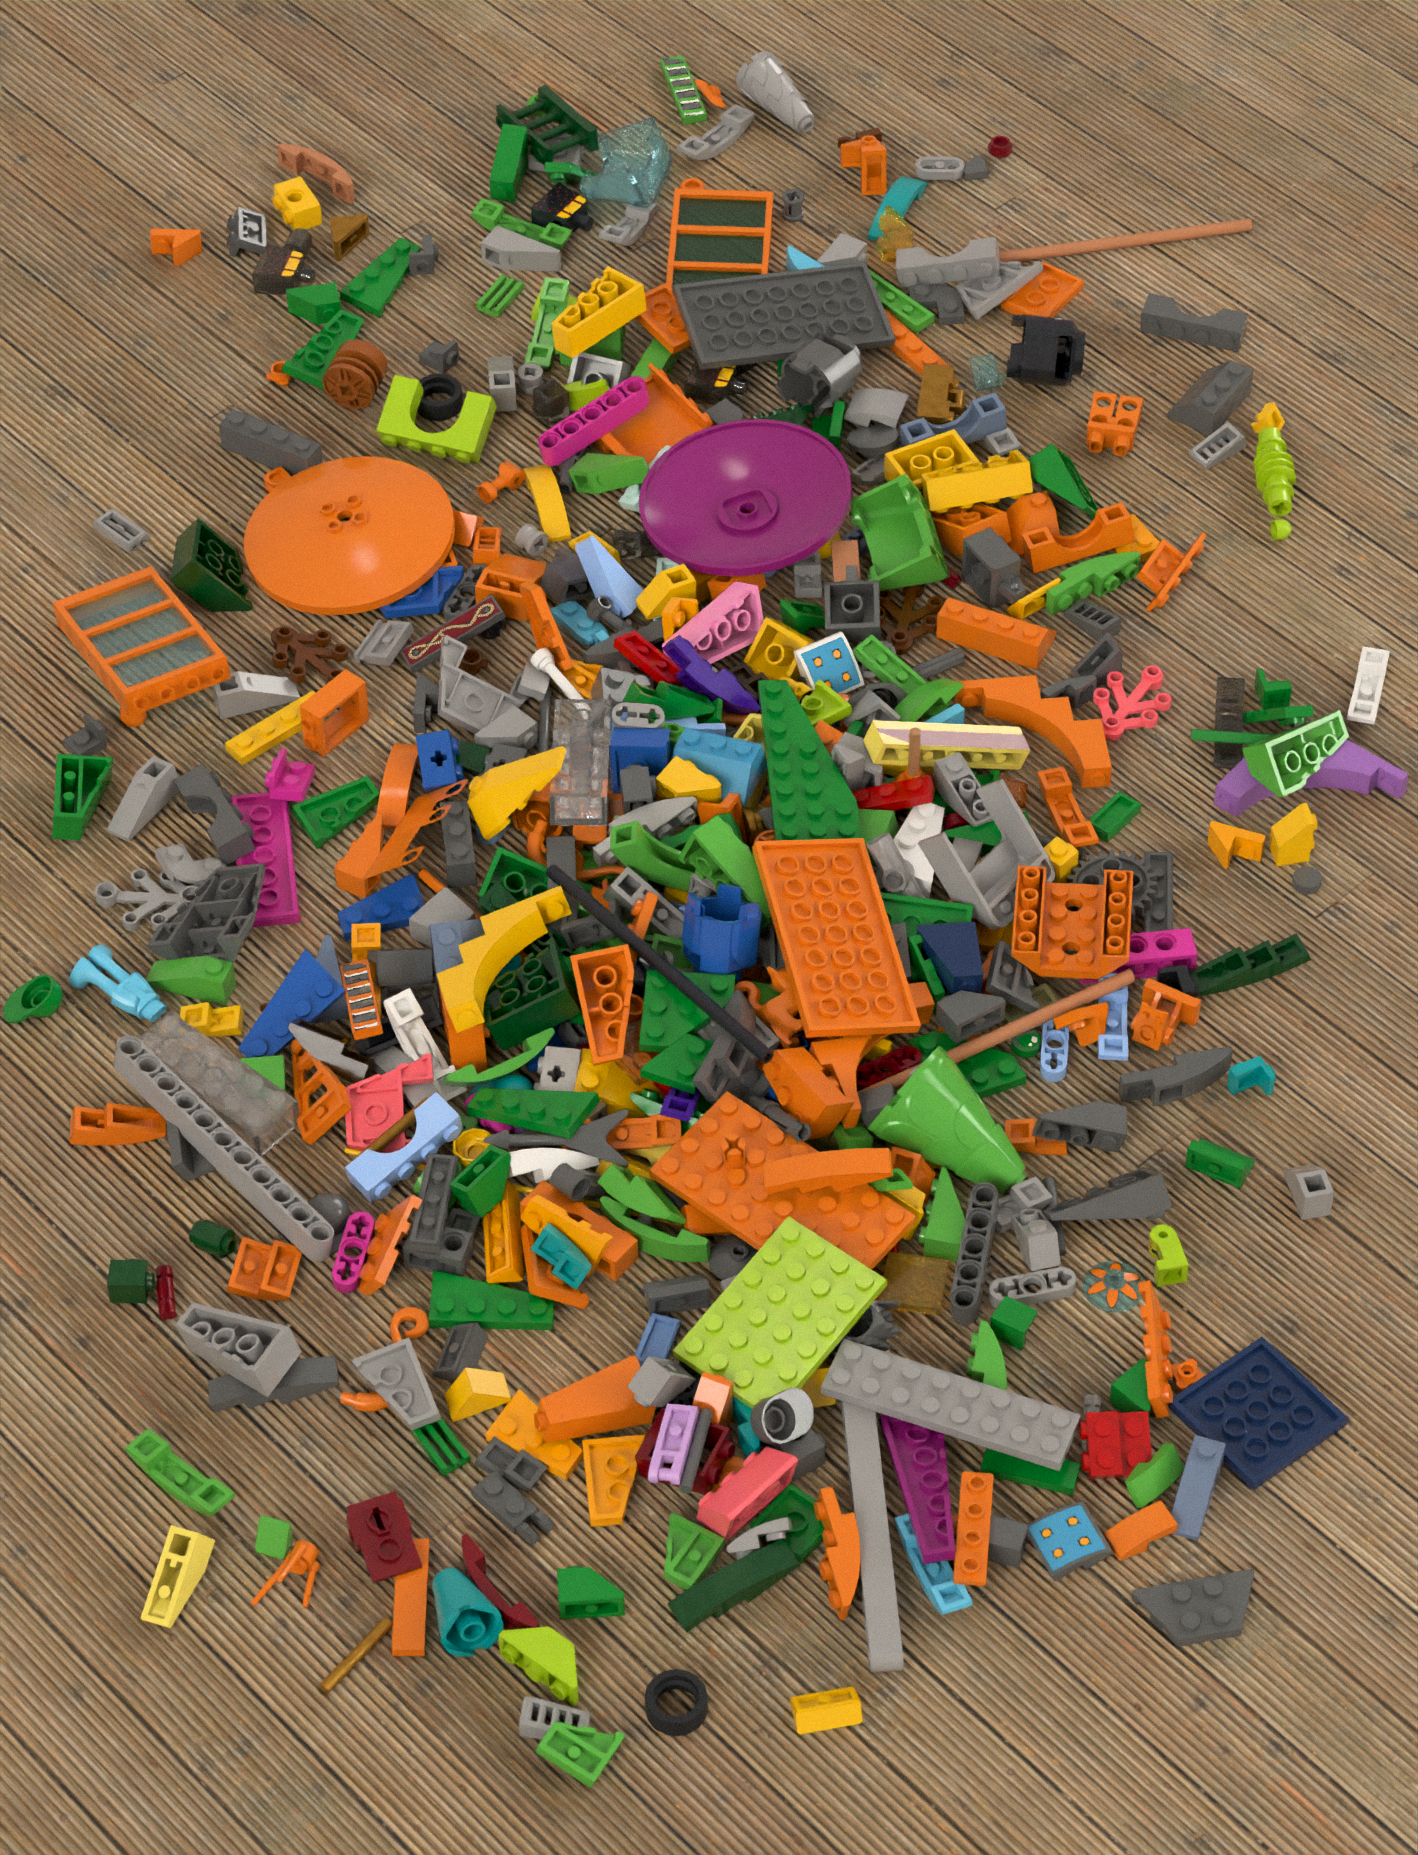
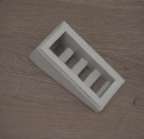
(1225, 432)
(544, 1709)

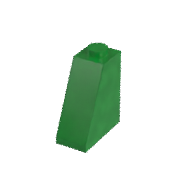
(509, 163)

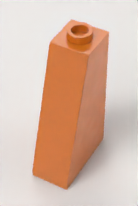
(593, 1405)

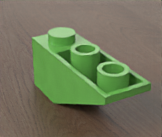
(607, 472)
(945, 1223)

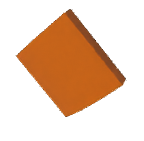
(264, 1270)

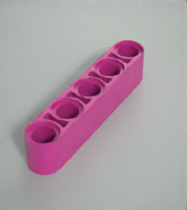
(593, 421)

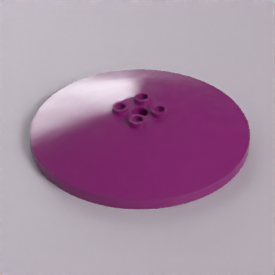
(771, 467)

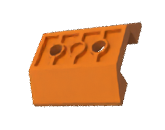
(1047, 928)

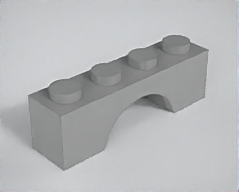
(975, 261)

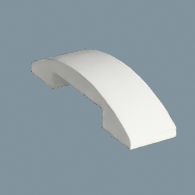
(1368, 685)
(416, 1039)

